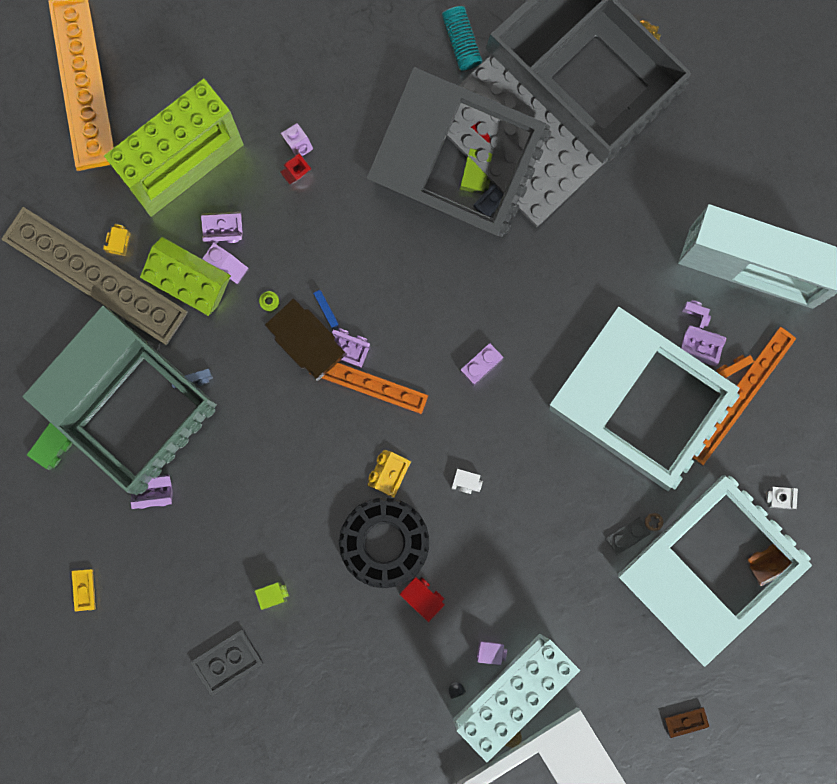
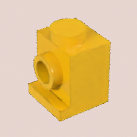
(117, 240)

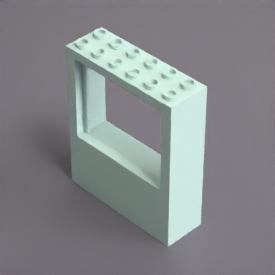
(761, 257)
(608, 375)
(684, 600)
(514, 696)

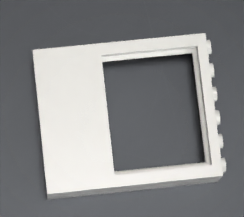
(567, 749)

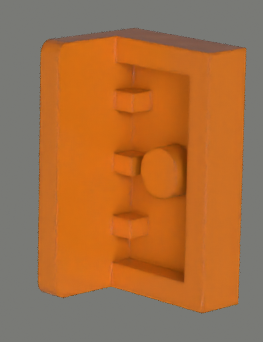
(768, 564)

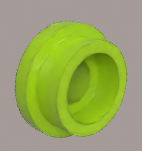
(269, 307)

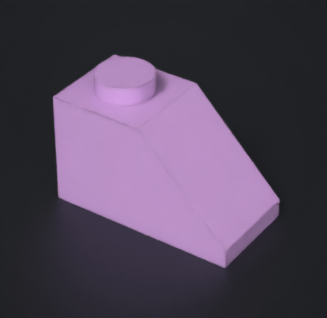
(226, 262)
(491, 653)

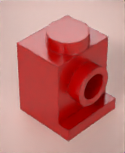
(295, 168)

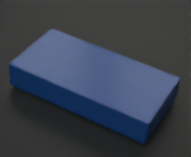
(326, 309)

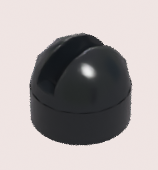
(456, 689)

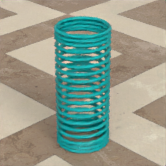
(455, 14)

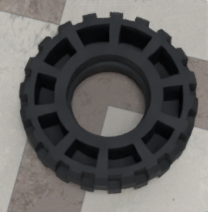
(362, 520)

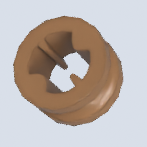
(659, 524)

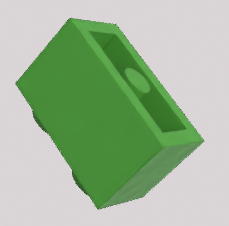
(49, 447)

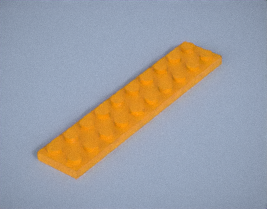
(81, 82)

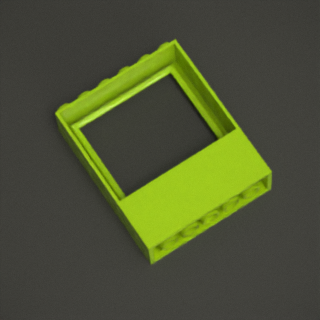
(176, 147)

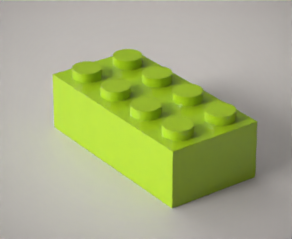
(185, 276)

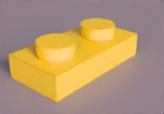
(83, 590)

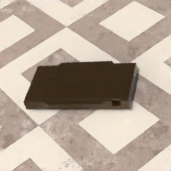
(305, 339)

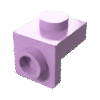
(297, 140)
(695, 308)

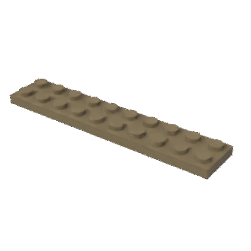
(94, 275)

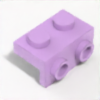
(222, 227)
(703, 345)
(355, 348)
(157, 494)

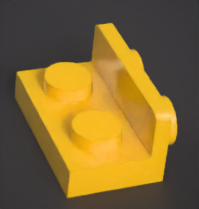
(388, 473)

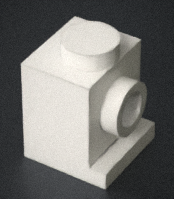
(467, 481)
(790, 502)

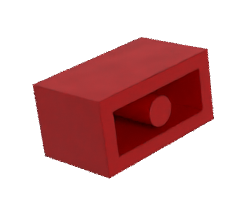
(422, 599)

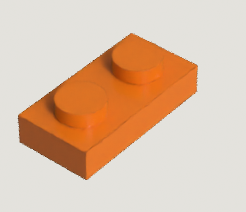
(740, 363)

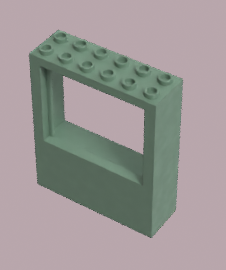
(90, 374)

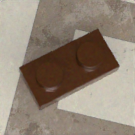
(686, 722)

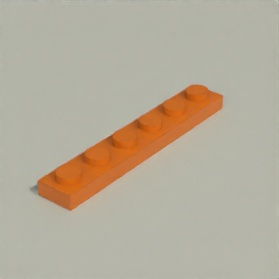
(377, 387)

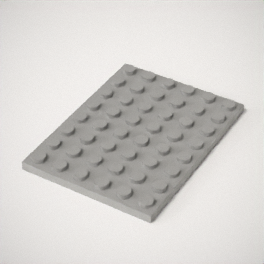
(564, 161)

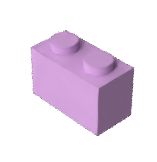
(481, 364)

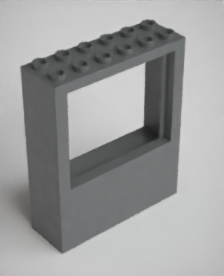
(419, 134)

